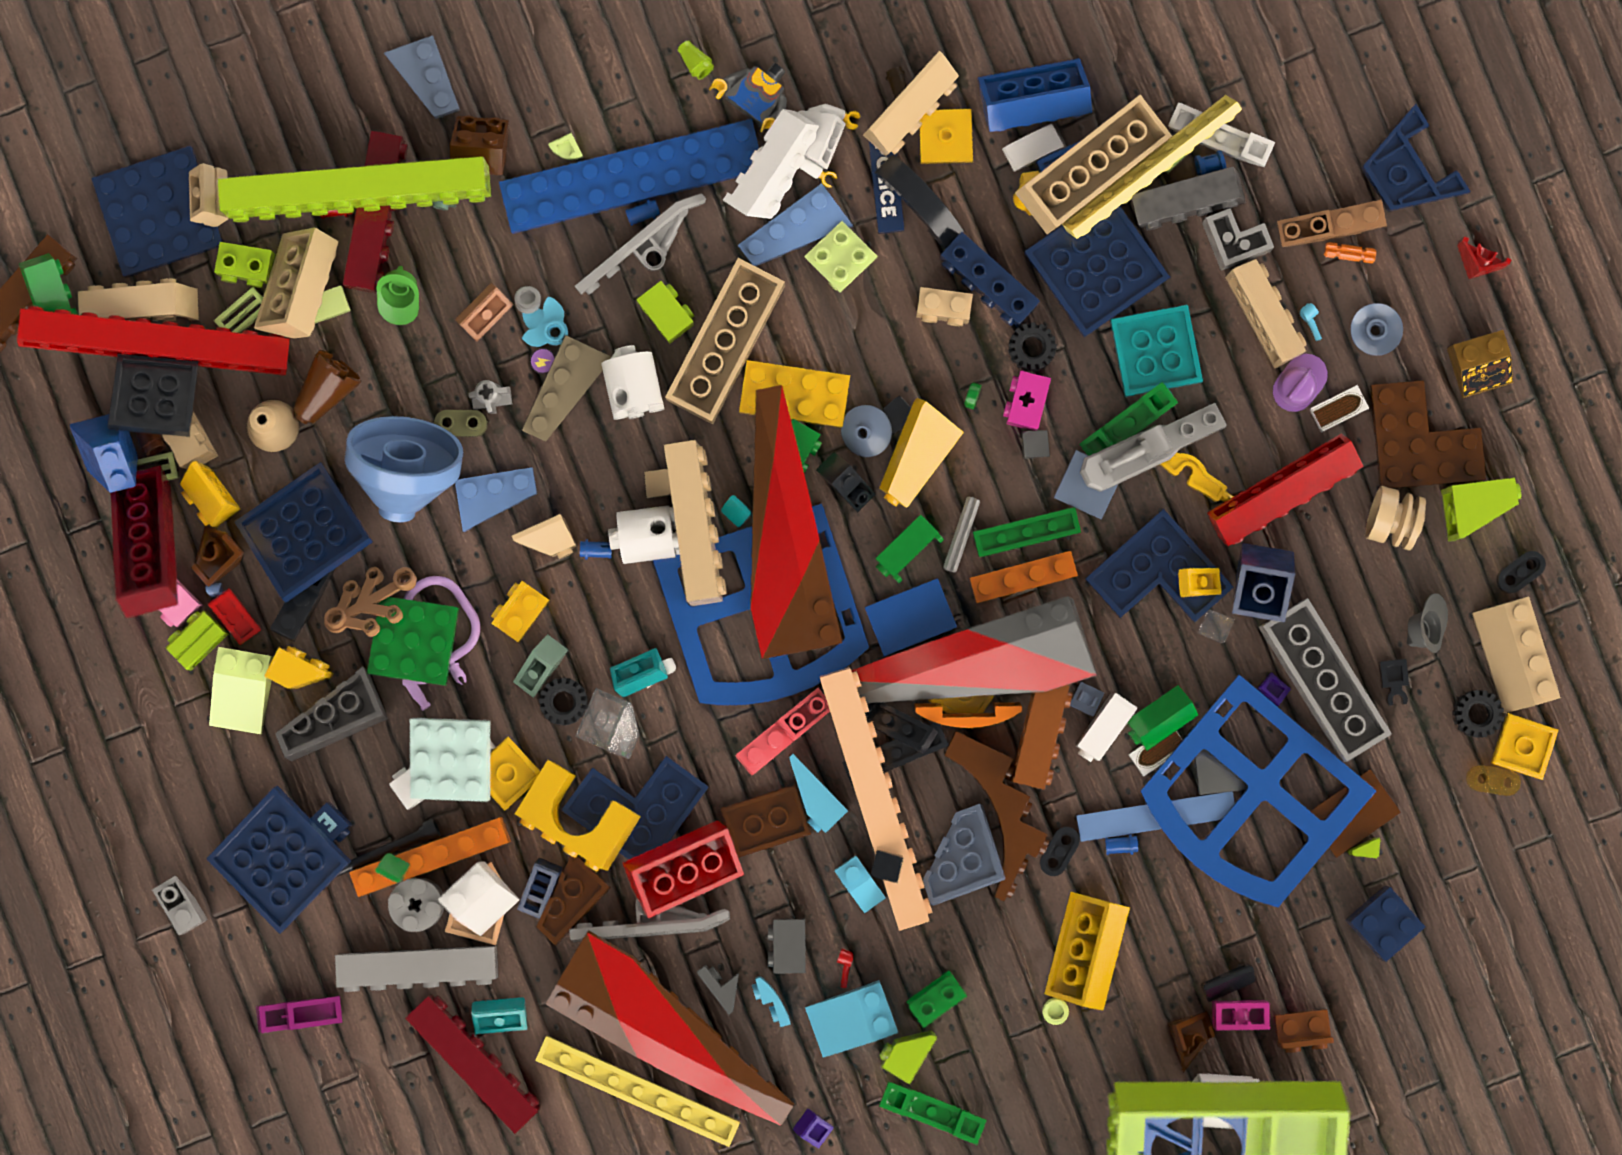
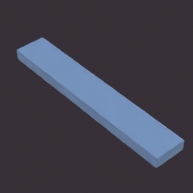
(1139, 818)

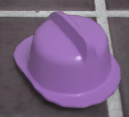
(1300, 382)

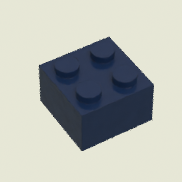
(1385, 923)

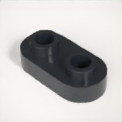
(1520, 573)
(1061, 852)

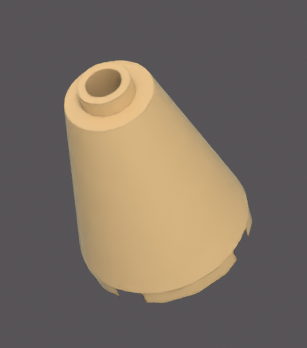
(272, 426)

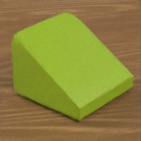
(1366, 849)

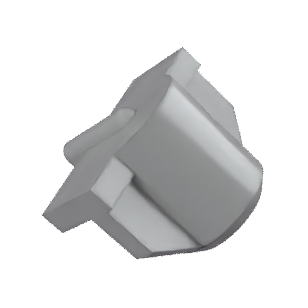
(490, 395)

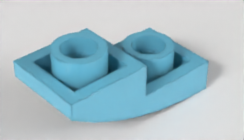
(767, 994)

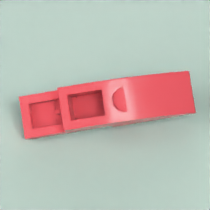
(784, 732)

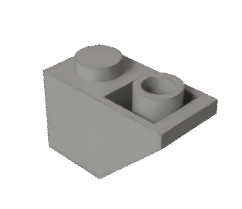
(179, 905)

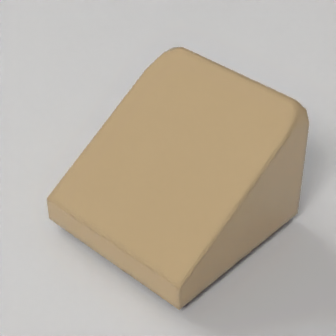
(657, 483)

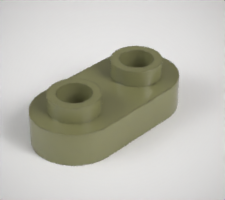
(460, 422)

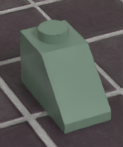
(540, 665)

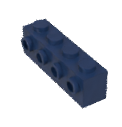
(989, 279)

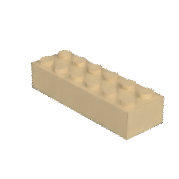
(1093, 164)
(725, 341)
(693, 523)

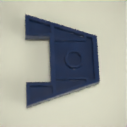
(1400, 174)

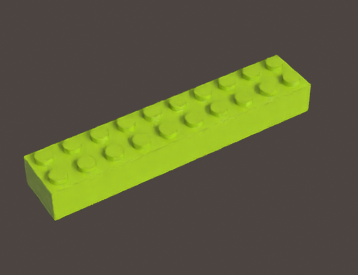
(354, 188)

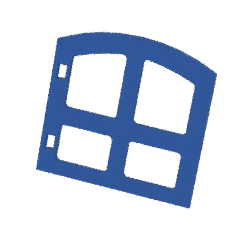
(785, 679)
(1261, 786)

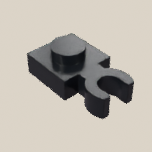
(1394, 675)

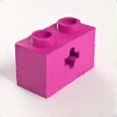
(1037, 389)
(1241, 1015)

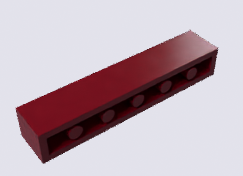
(372, 228)
(473, 1063)

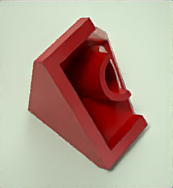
(1479, 260)

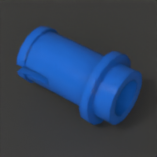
(643, 212)
(595, 549)
(1121, 845)

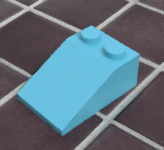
(851, 1019)

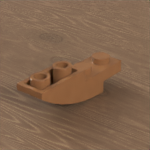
(1332, 224)

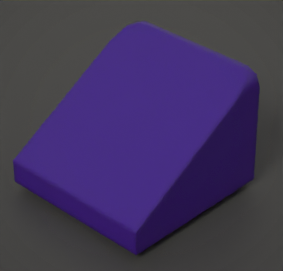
(1273, 689)
(813, 1128)

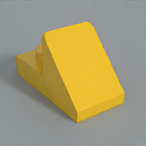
(1199, 582)

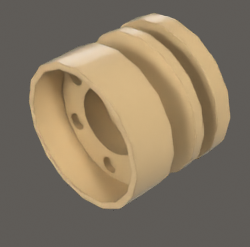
(1400, 519)

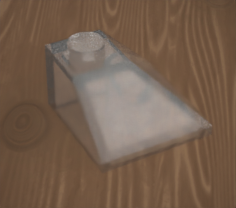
(609, 724)

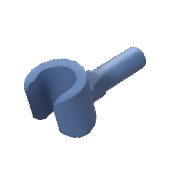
(214, 590)

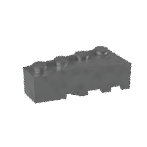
(1188, 198)
(338, 715)

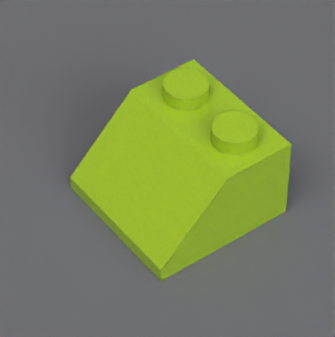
(907, 1054)

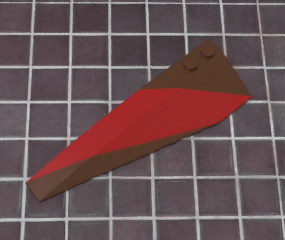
(789, 576)
(629, 1008)

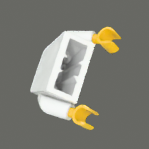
(830, 128)

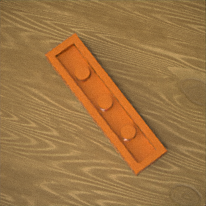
(1023, 577)

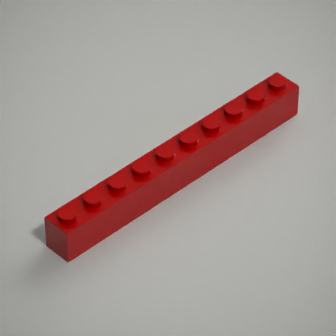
(140, 337)

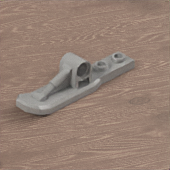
(653, 238)
(1148, 448)
(672, 921)

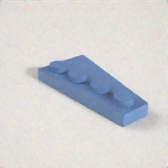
(795, 227)

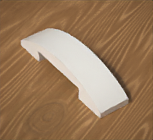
(1229, 140)

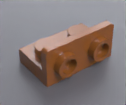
(1302, 1030)

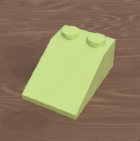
(240, 690)

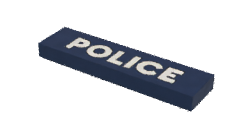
(887, 203)

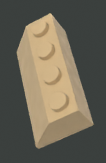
(912, 104)
(297, 283)
(1266, 313)
(1516, 655)

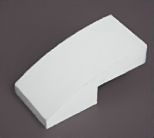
(1033, 147)

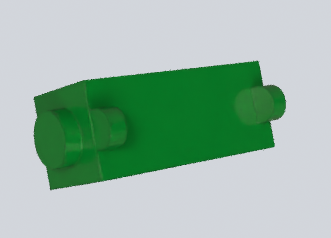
(906, 547)
(1161, 718)

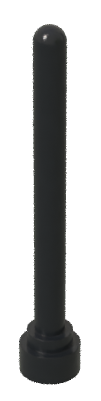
(427, 831)

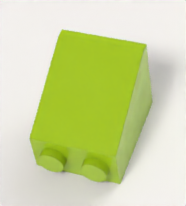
(1476, 504)

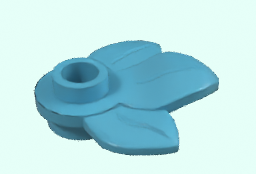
(542, 322)

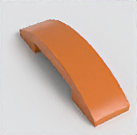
(1001, 712)

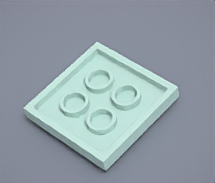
(450, 759)

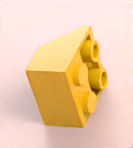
(294, 670)

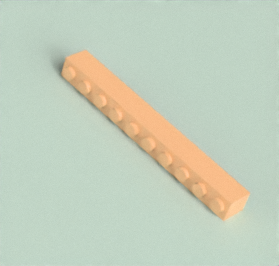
(873, 794)

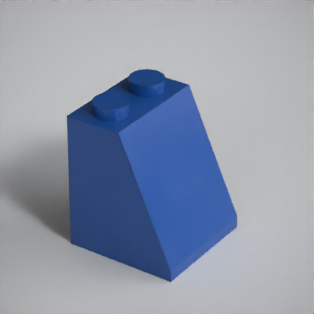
(106, 453)

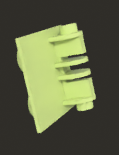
(841, 256)

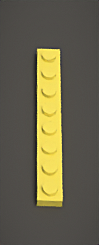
(1151, 166)
(637, 1091)

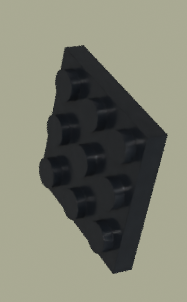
(153, 395)

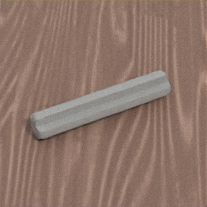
(961, 534)

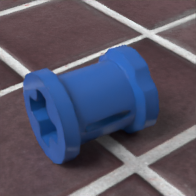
(1210, 163)

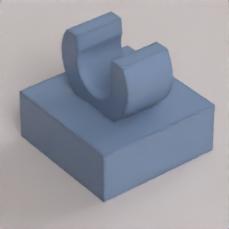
(1086, 699)

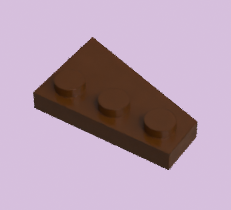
(572, 899)

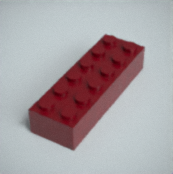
(144, 544)

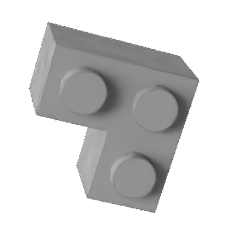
(1230, 244)

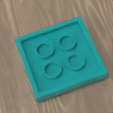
(1156, 350)

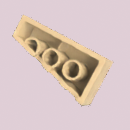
(143, 301)
(191, 448)

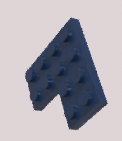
(1152, 559)
(661, 804)

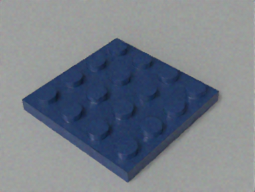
(150, 213)
(1097, 271)
(303, 532)
(278, 859)

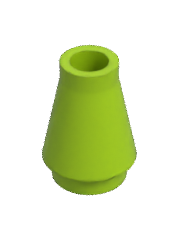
(696, 61)

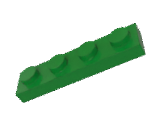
(1026, 532)

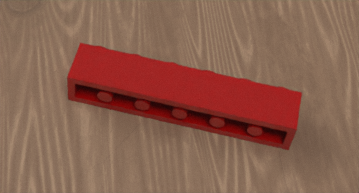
(1285, 490)

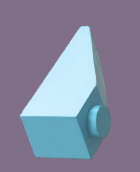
(818, 800)

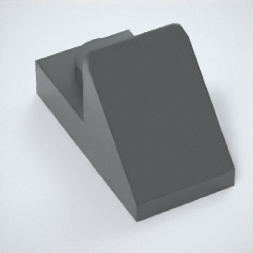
(723, 993)

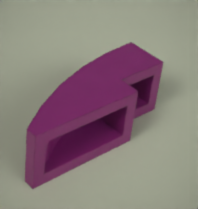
(298, 1014)

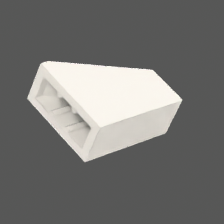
(1105, 727)

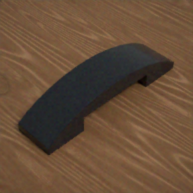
(920, 199)
(898, 754)

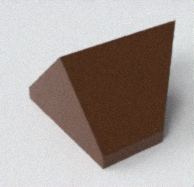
(216, 556)
(1190, 1036)

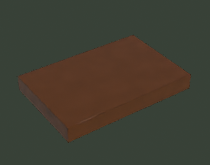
(1372, 816)
(766, 820)

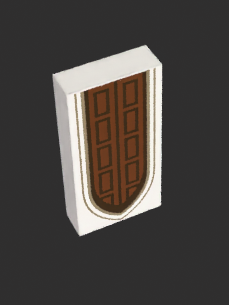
(1339, 408)
(1157, 755)

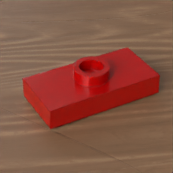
(234, 616)

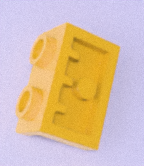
(519, 611)

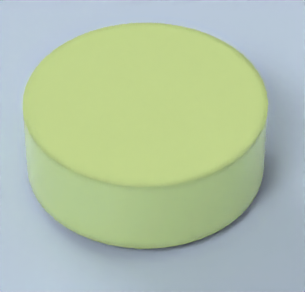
(1055, 1011)

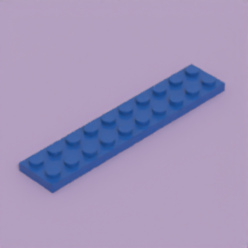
(629, 176)

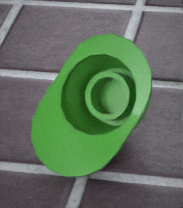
(398, 297)

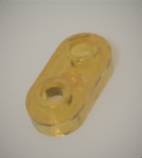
(1494, 780)

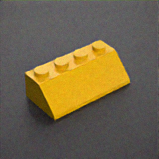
(1087, 951)

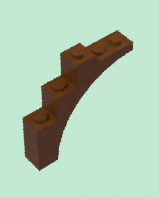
(1018, 838)

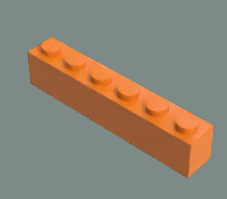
(436, 854)

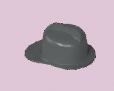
(1429, 625)

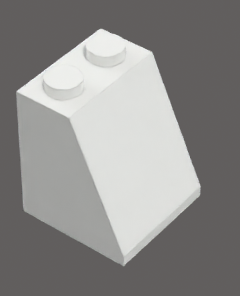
(479, 898)

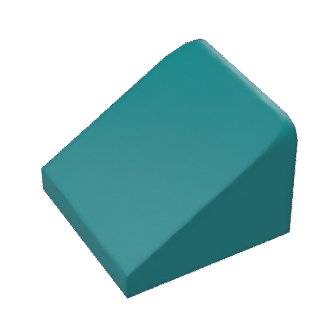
(736, 511)

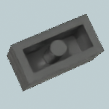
(788, 945)

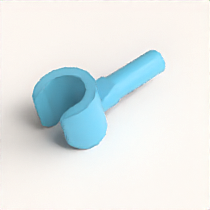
(1307, 313)

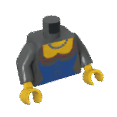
(754, 93)

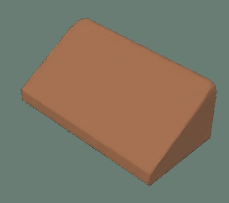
(484, 312)

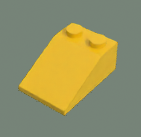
(208, 494)

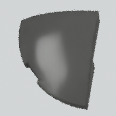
(1215, 776)

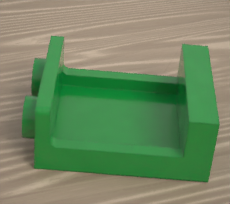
(936, 998)

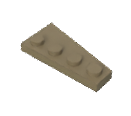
(566, 382)

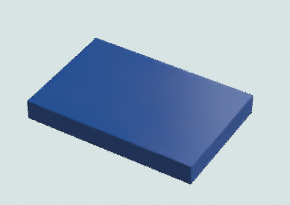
(910, 617)

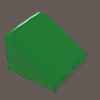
(393, 868)

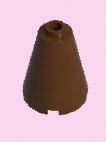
(324, 387)

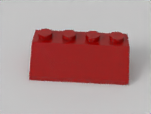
(683, 868)

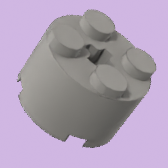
(402, 899)

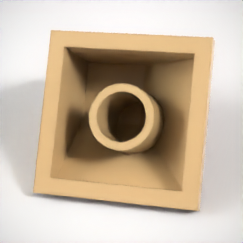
(548, 537)

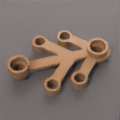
(368, 602)

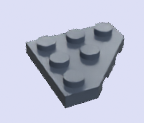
(964, 858)

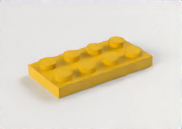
(809, 394)

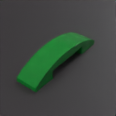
(1131, 420)
(932, 1112)

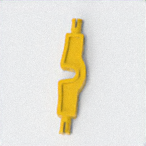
(1199, 478)

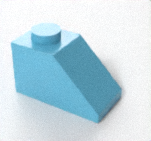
(859, 884)

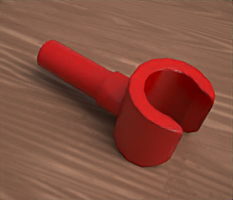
(846, 959)

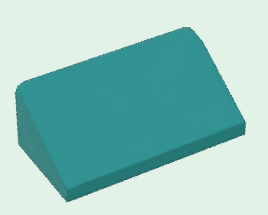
(638, 673)
(499, 1015)

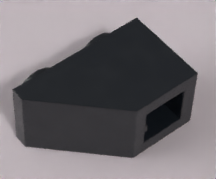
(846, 481)

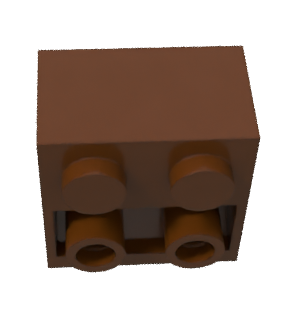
(481, 139)

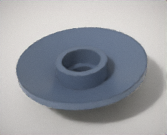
(1389, 327)
(877, 427)

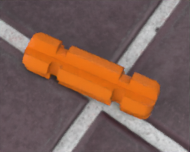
(1350, 252)

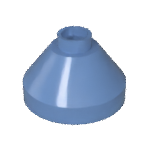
(402, 463)

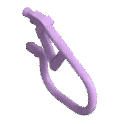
(456, 671)

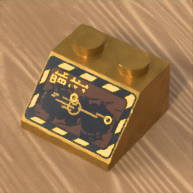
(1481, 363)

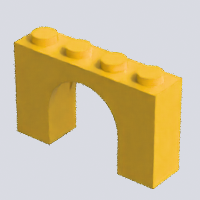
(541, 811)

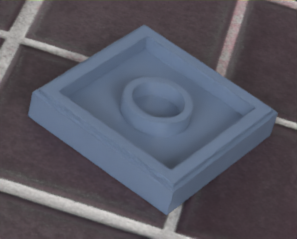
(1074, 491)

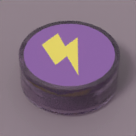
(541, 360)

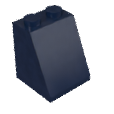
(1263, 582)

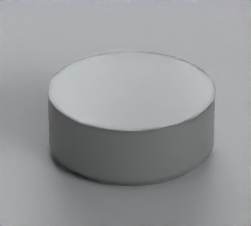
(527, 299)

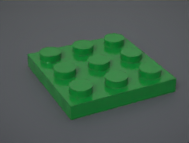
(417, 645)

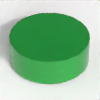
(972, 395)

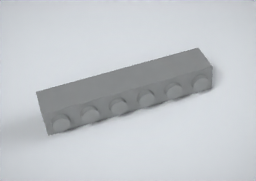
(416, 966)

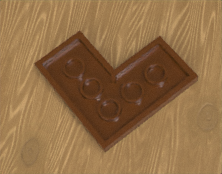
(1409, 452)

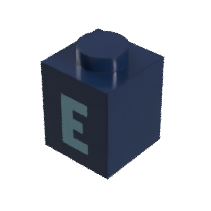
(332, 822)

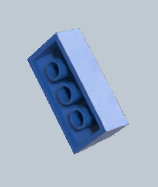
(1035, 95)

